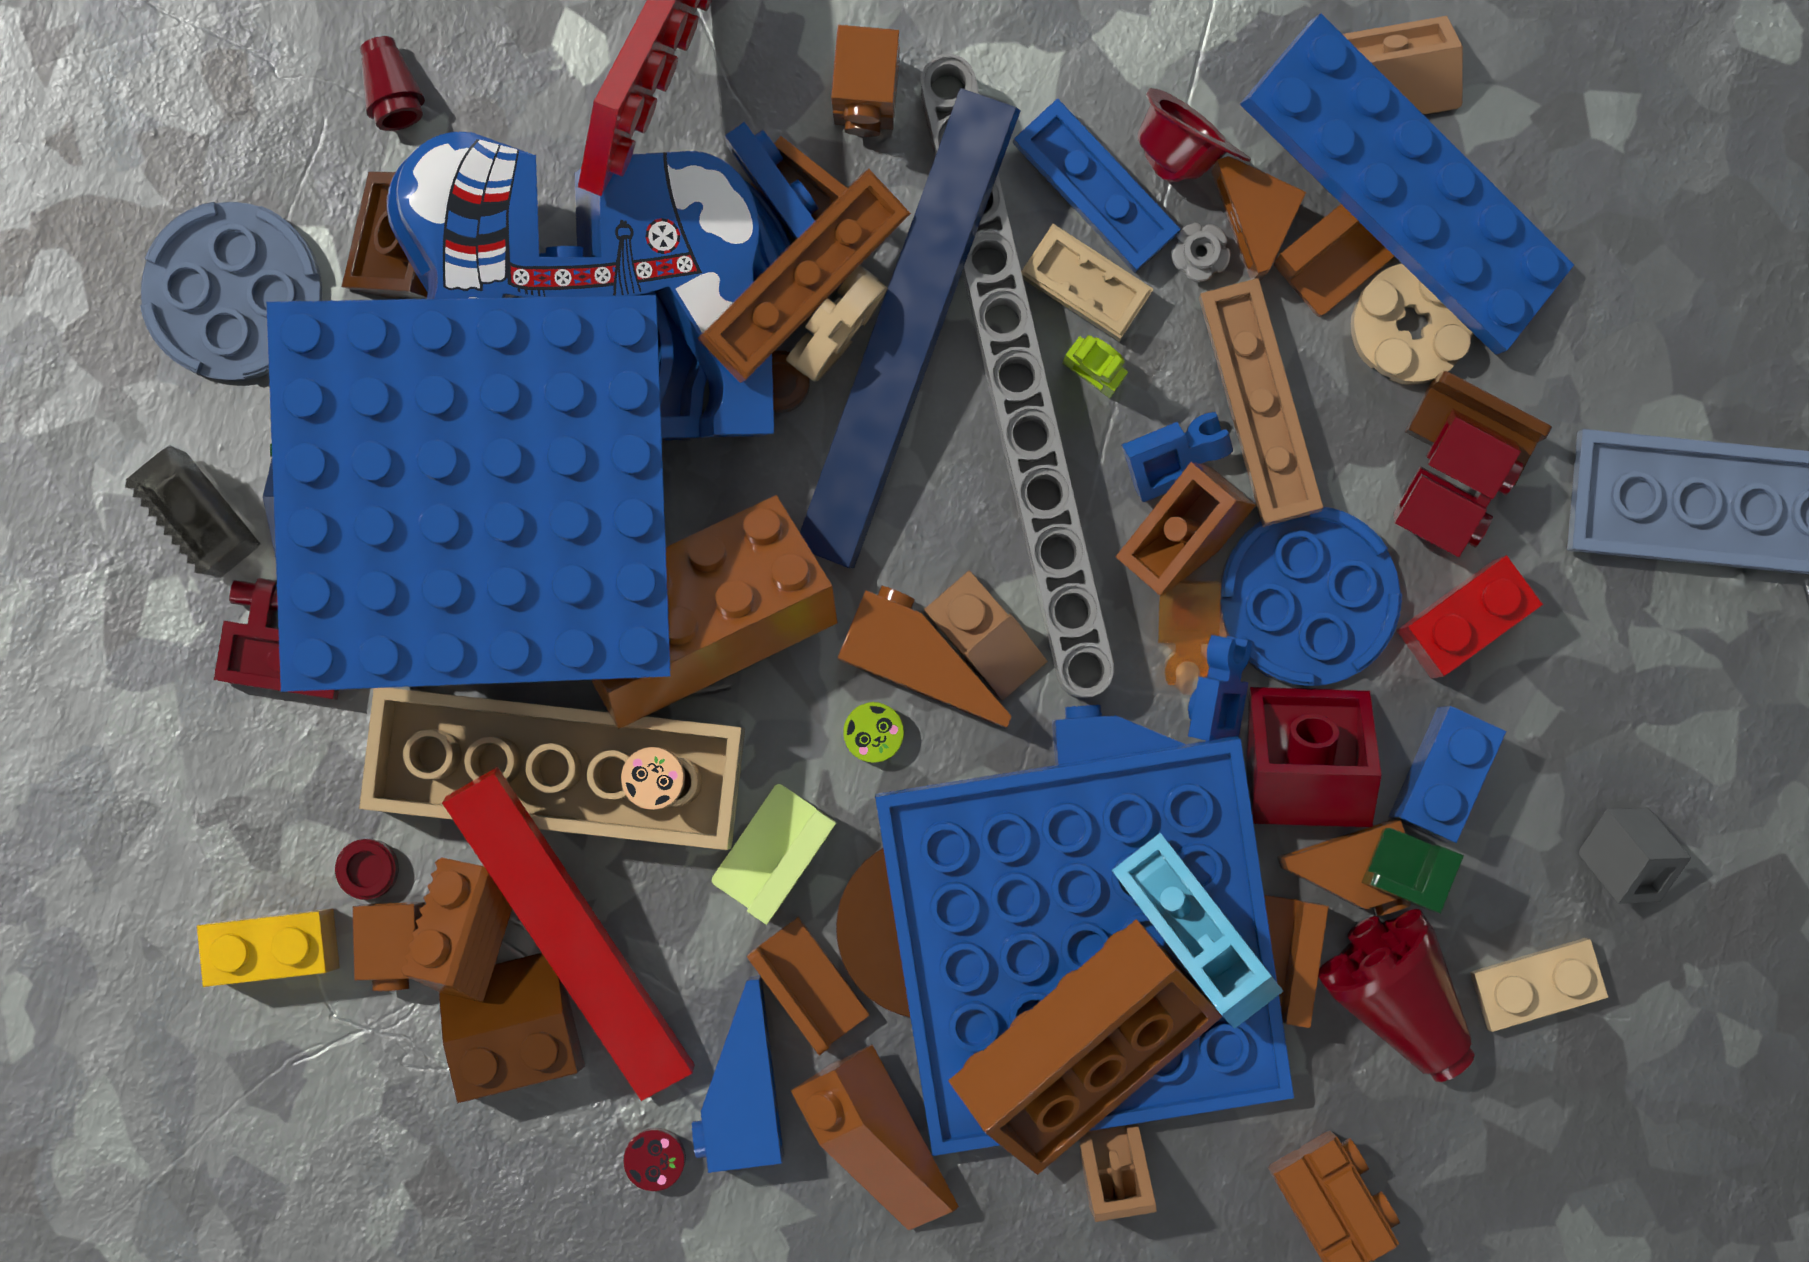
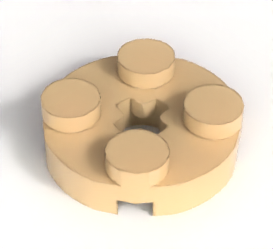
(837, 323)
(1394, 351)

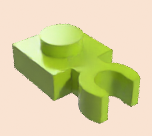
(1096, 364)

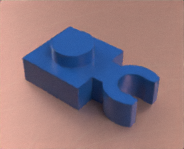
(1220, 697)

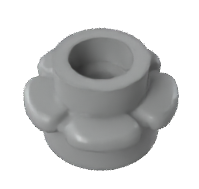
(1191, 264)

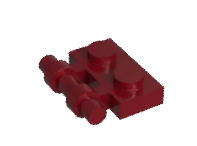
(251, 651)

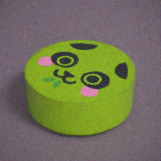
(873, 732)

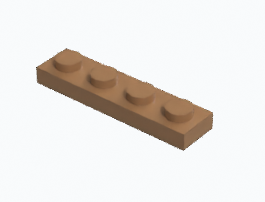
(1260, 402)

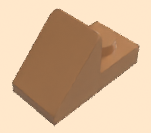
(986, 635)

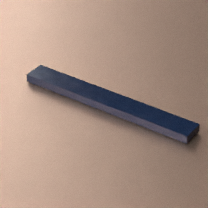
(908, 326)

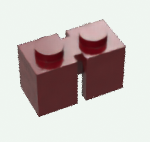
(1442, 509)

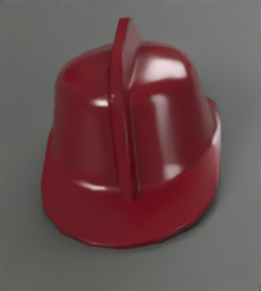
(1180, 139)

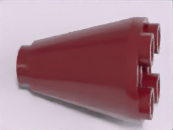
(1403, 992)

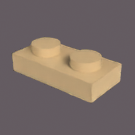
(1539, 984)

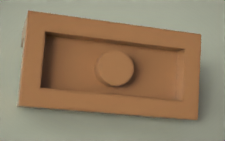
(1419, 60)

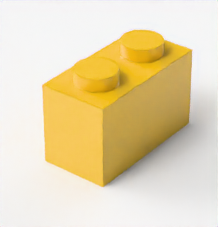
(268, 947)

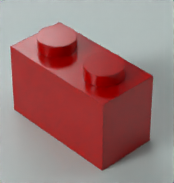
(1469, 617)

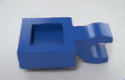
(1164, 454)

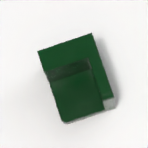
(1412, 869)

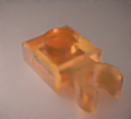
(1188, 619)

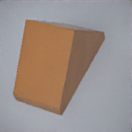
(1116, 1173)

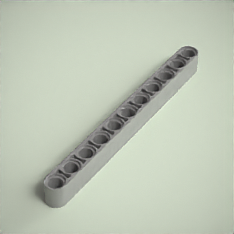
(1033, 405)

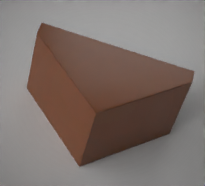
(1257, 210)

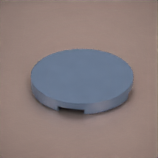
(212, 283)

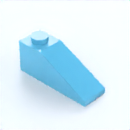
(1197, 931)

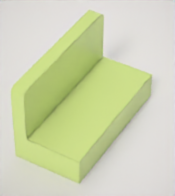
(773, 852)

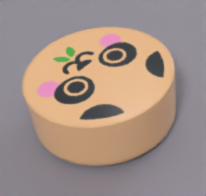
(652, 778)

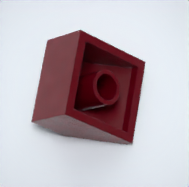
(1312, 757)

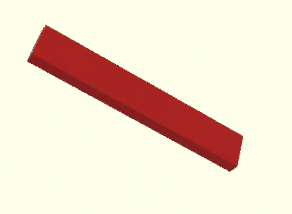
(568, 933)

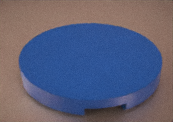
(1311, 597)

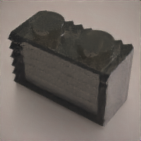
(192, 512)

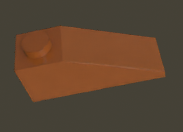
(907, 650)
(874, 1138)

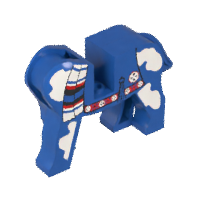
(663, 229)

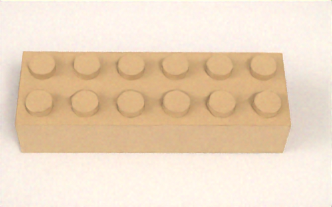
(556, 761)

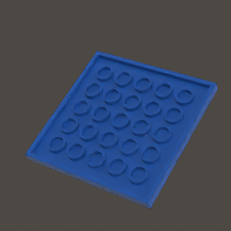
(467, 491)
(1015, 887)

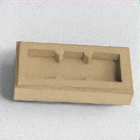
(1086, 282)

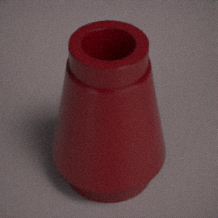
(389, 86)

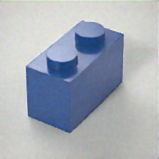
(1447, 774)

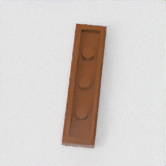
(804, 276)

